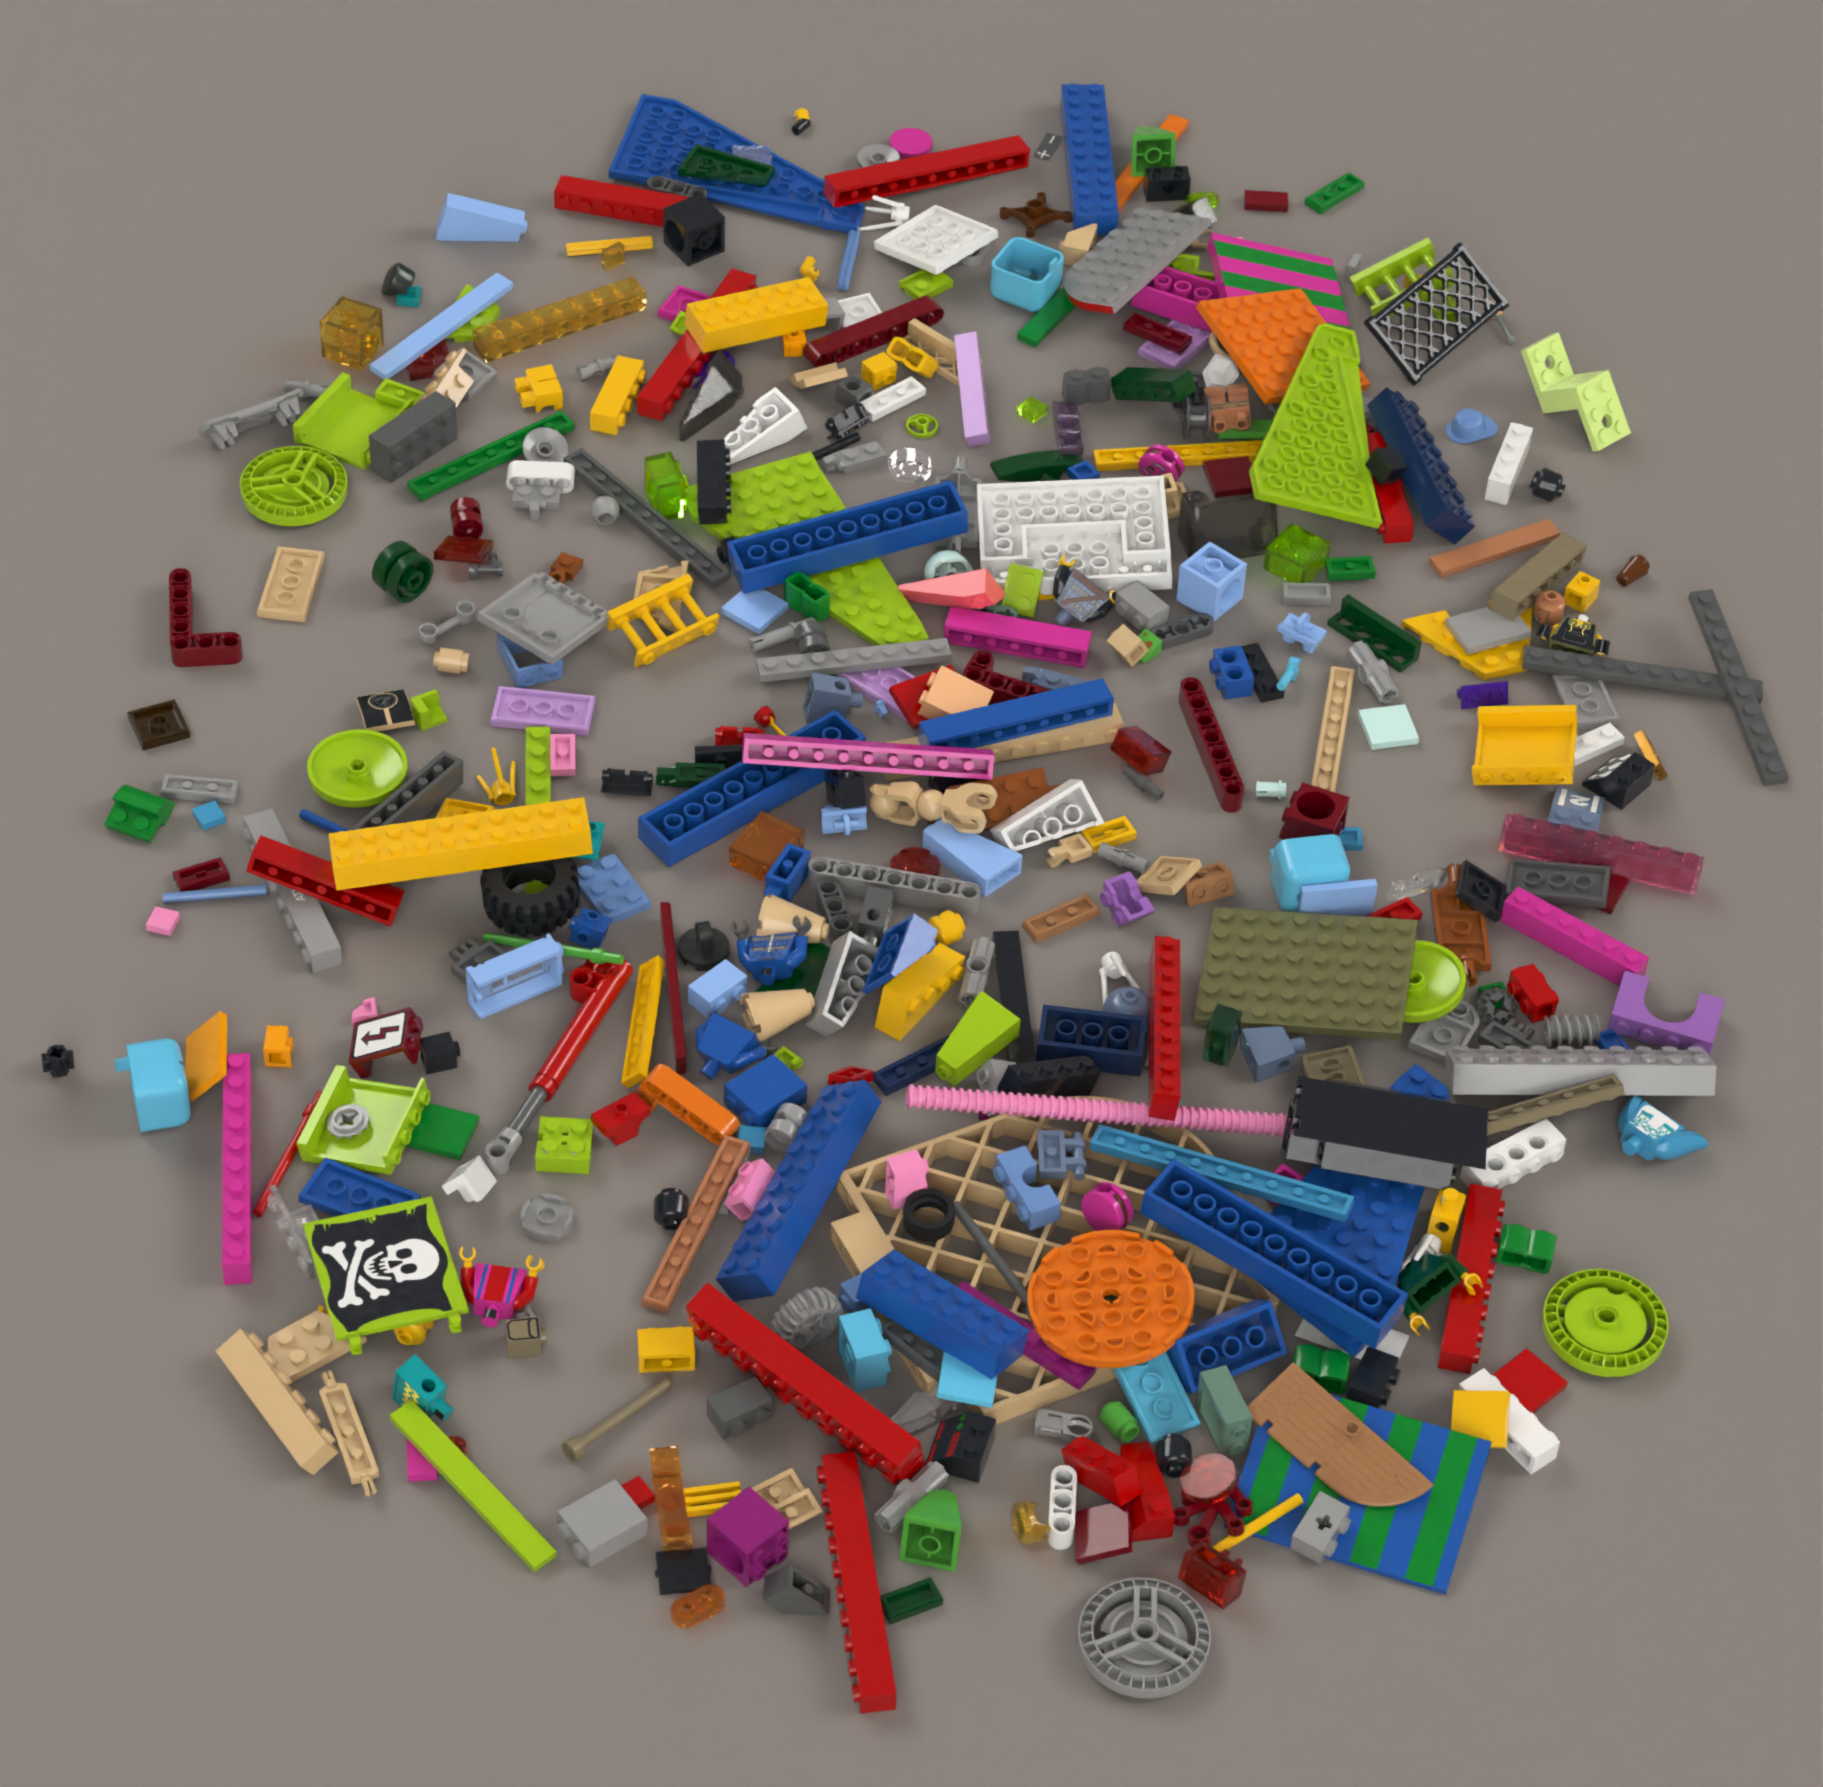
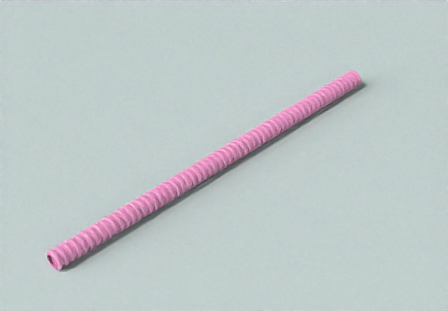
(1092, 1110)

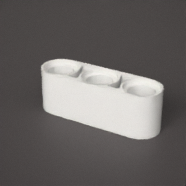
(541, 474)
(1062, 1496)

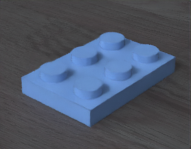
(611, 889)

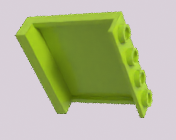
(392, 1116)

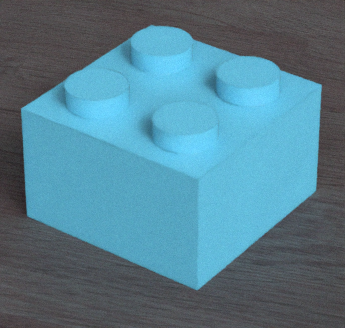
(863, 1350)

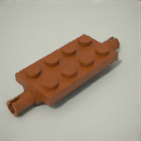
(1013, 794)
(1460, 927)

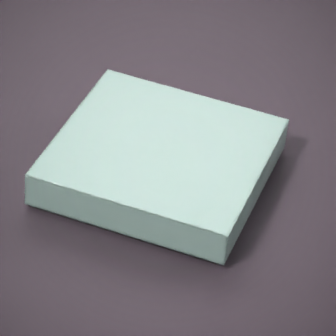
(1388, 727)

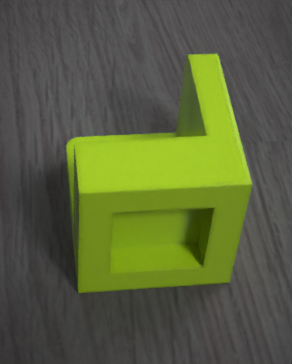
(427, 710)

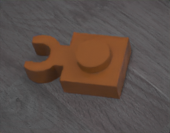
(565, 567)

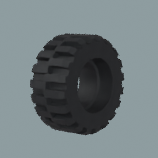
(535, 911)

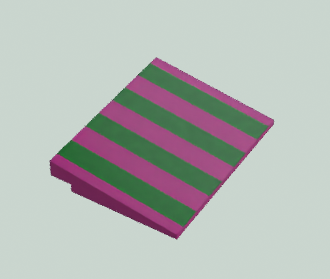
(1256, 268)

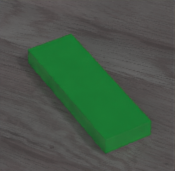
(1334, 193)

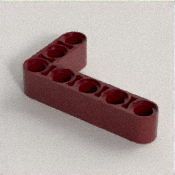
(191, 648)

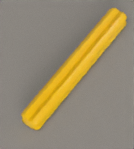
(596, 247)

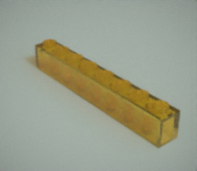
(559, 319)

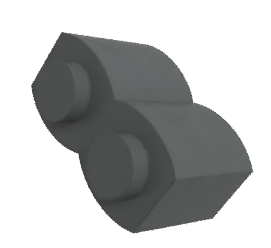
(1086, 386)

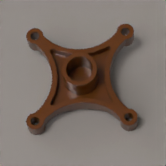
(1035, 214)

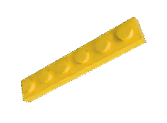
(643, 1022)

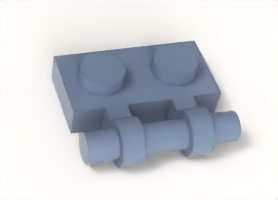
(1052, 1156)

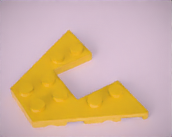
(1485, 664)

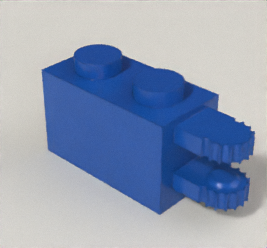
(787, 872)

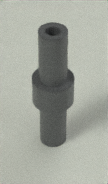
(1143, 782)

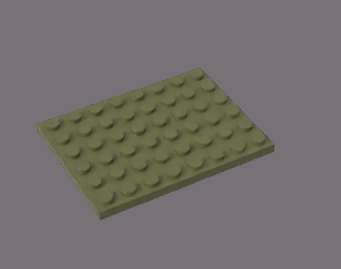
(1308, 971)

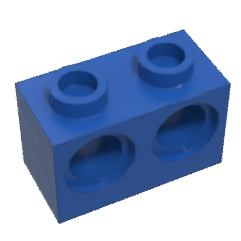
(1232, 672)

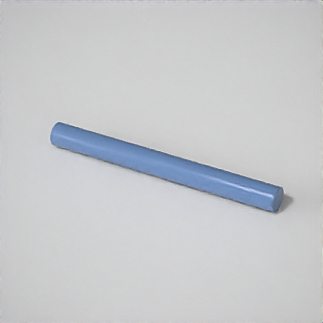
(214, 893)

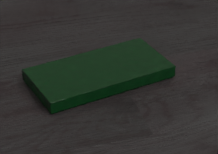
(806, 975)

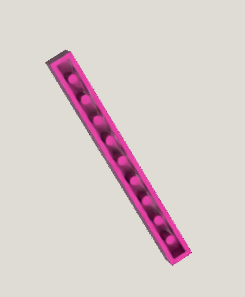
(867, 756)
(237, 1171)

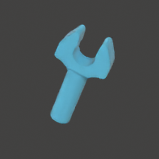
(1290, 674)

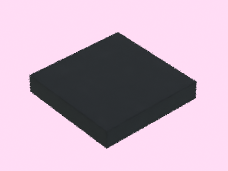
(1480, 891)

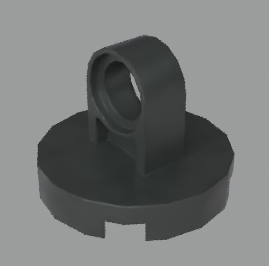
(703, 947)

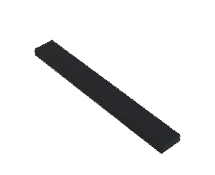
(1013, 992)

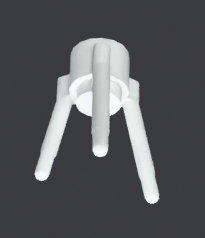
(899, 213)
(1114, 968)
(1428, 1244)

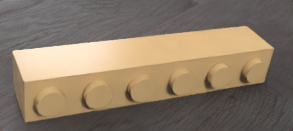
(277, 1401)

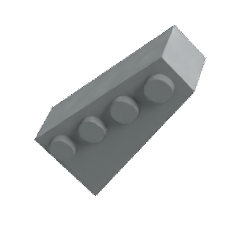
(841, 983)

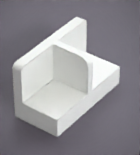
(471, 1180)

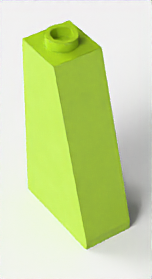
(976, 1038)

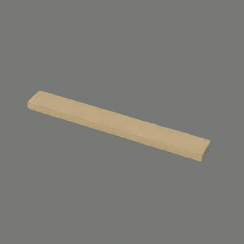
(1333, 728)

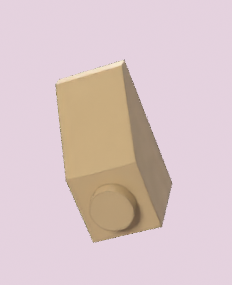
(1078, 243)

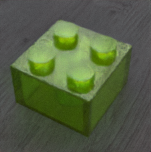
(665, 485)
(1296, 555)

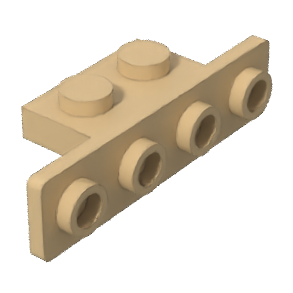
(450, 379)

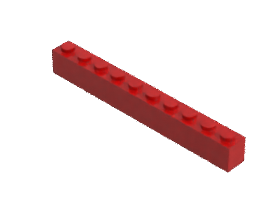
(926, 171)
(684, 360)
(1164, 1029)
(858, 1583)

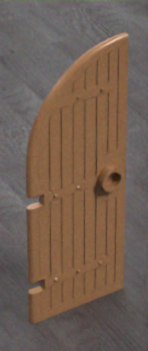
(1326, 1433)

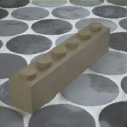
(1537, 575)

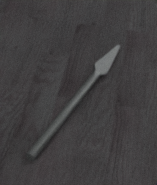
(991, 1253)

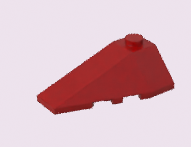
(1152, 1509)

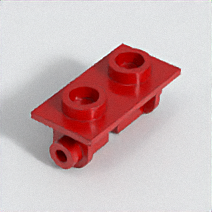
(731, 736)

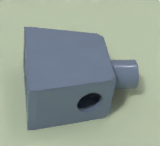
(829, 694)
(1269, 1051)

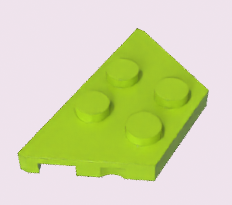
(486, 317)

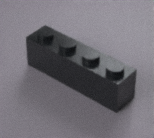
(712, 481)
(1051, 1077)

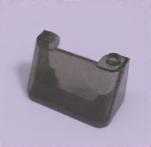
(1236, 525)

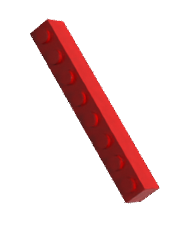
(1474, 1252)

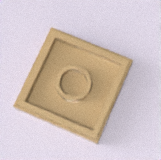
(1168, 875)

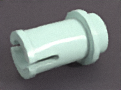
(1271, 789)

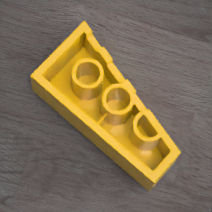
(917, 990)

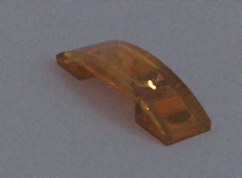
(670, 1498)

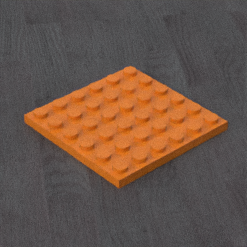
(1265, 336)

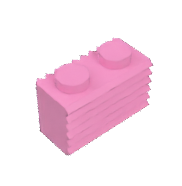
(904, 1176)

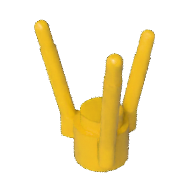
(502, 792)

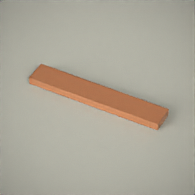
(1494, 548)

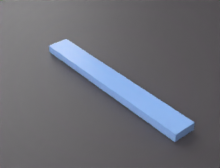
(441, 326)

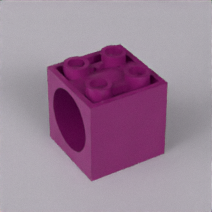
(747, 1537)

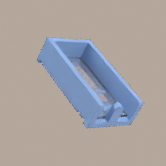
(514, 976)

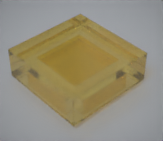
(613, 256)

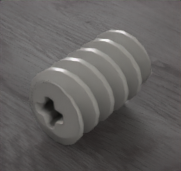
(1571, 1029)

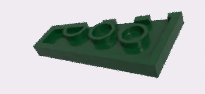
(722, 166)

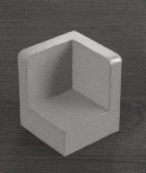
(835, 313)

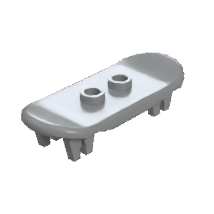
(227, 427)

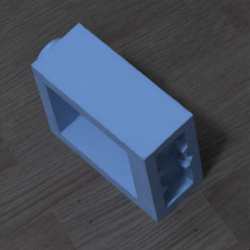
(528, 675)

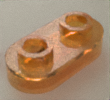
(700, 1606)

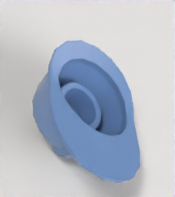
(1469, 426)

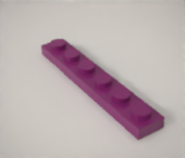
(1035, 1349)

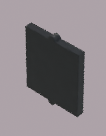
(682, 1570)

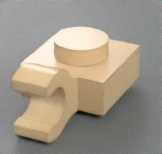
(1070, 848)

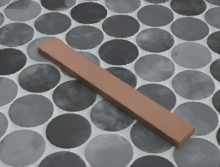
(696, 1225)

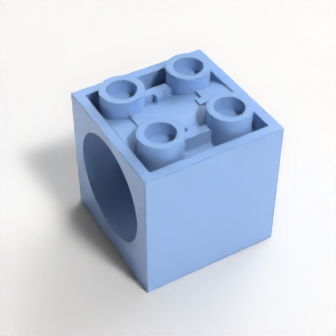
(1211, 581)

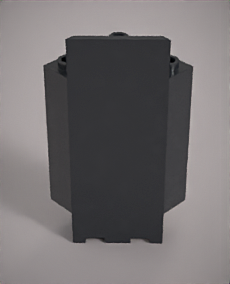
(1383, 1132)

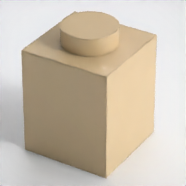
(1127, 645)

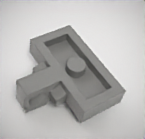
(536, 498)

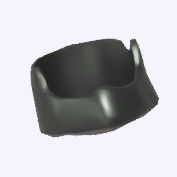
(397, 280)

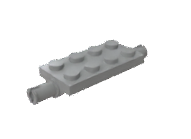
(967, 490)

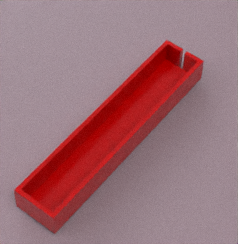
(805, 1386)

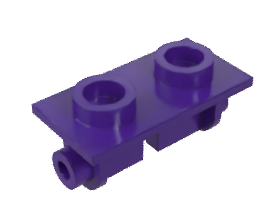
(1483, 694)

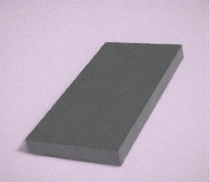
(1560, 882)

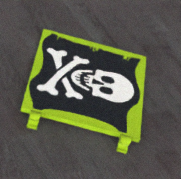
(385, 1270)

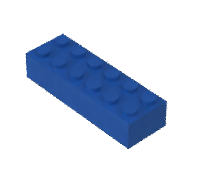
(942, 1314)

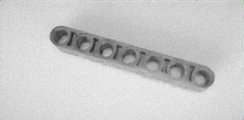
(908, 887)

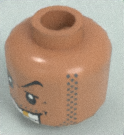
(1549, 607)

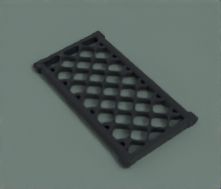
(1385, 340)

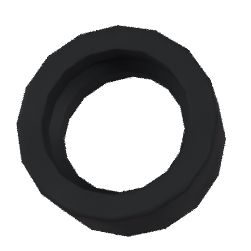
(928, 1231)

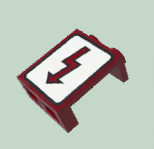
(383, 1037)

